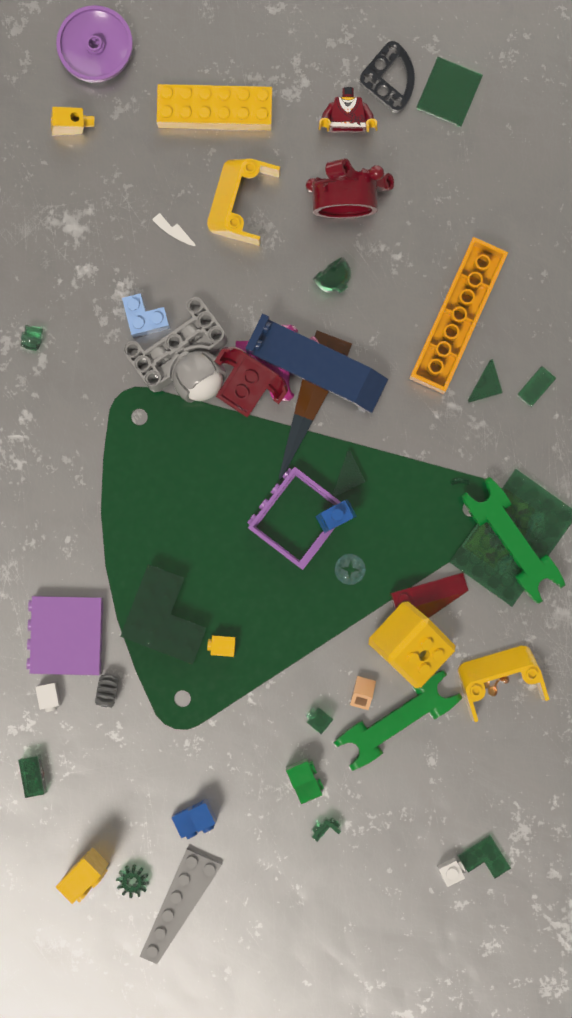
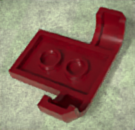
(248, 381)

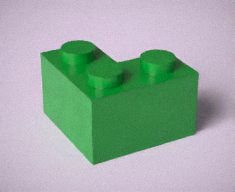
(304, 781)

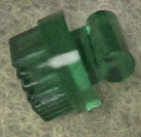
(31, 337)

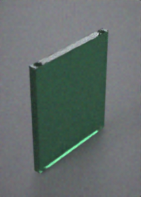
(449, 91)

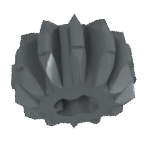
(106, 691)

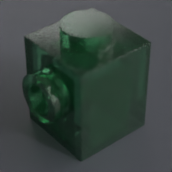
(318, 719)

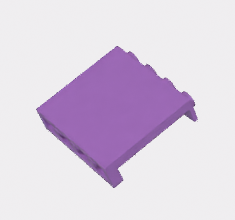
(65, 635)

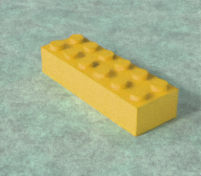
(214, 107)

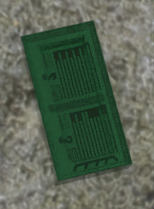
(536, 386)

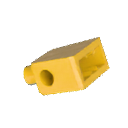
(63, 121)

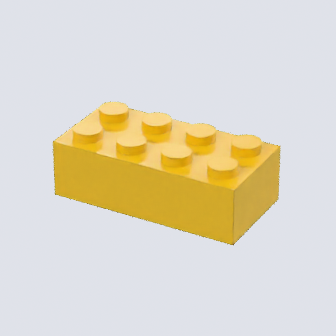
(83, 876)

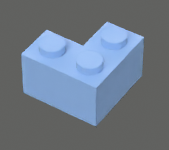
(142, 321)

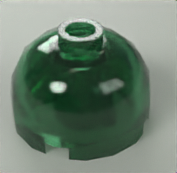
(334, 276)

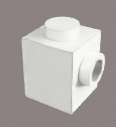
(452, 871)

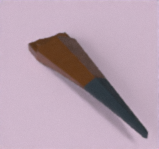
(309, 402)

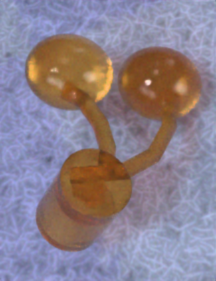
(492, 691)

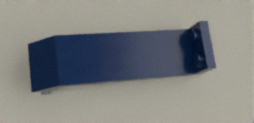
(316, 364)

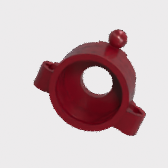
(348, 191)

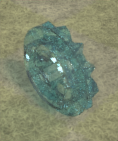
(356, 576)

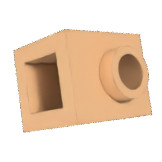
(362, 693)

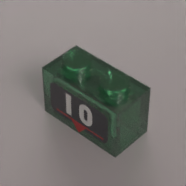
(32, 776)

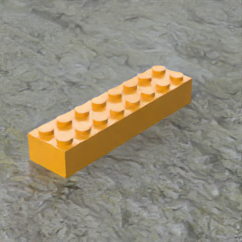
(458, 315)

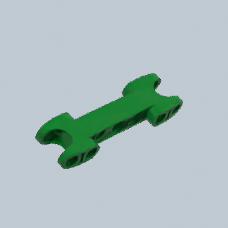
(532, 568)
(370, 738)

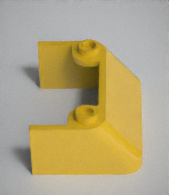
(221, 219)
(498, 665)

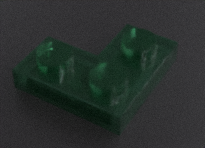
(484, 852)

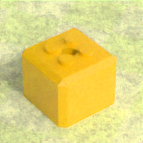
(412, 644)

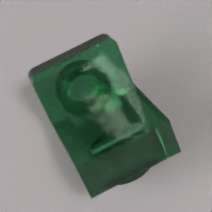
(320, 829)

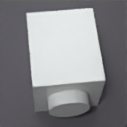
(48, 696)

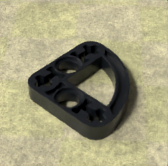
(377, 75)

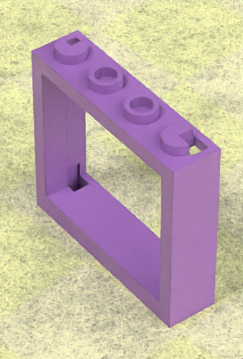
(267, 504)

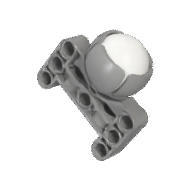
(190, 363)

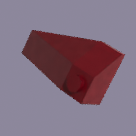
(432, 596)

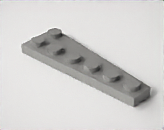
(184, 893)

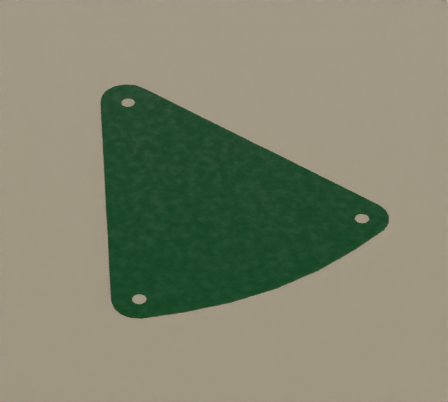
(182, 502)

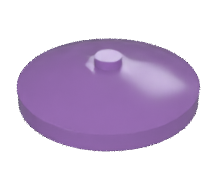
(94, 43)

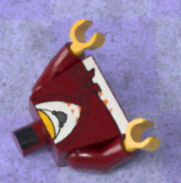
(348, 114)

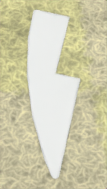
(175, 231)

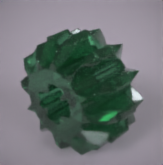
(134, 887)

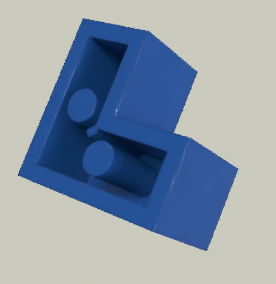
(195, 818)

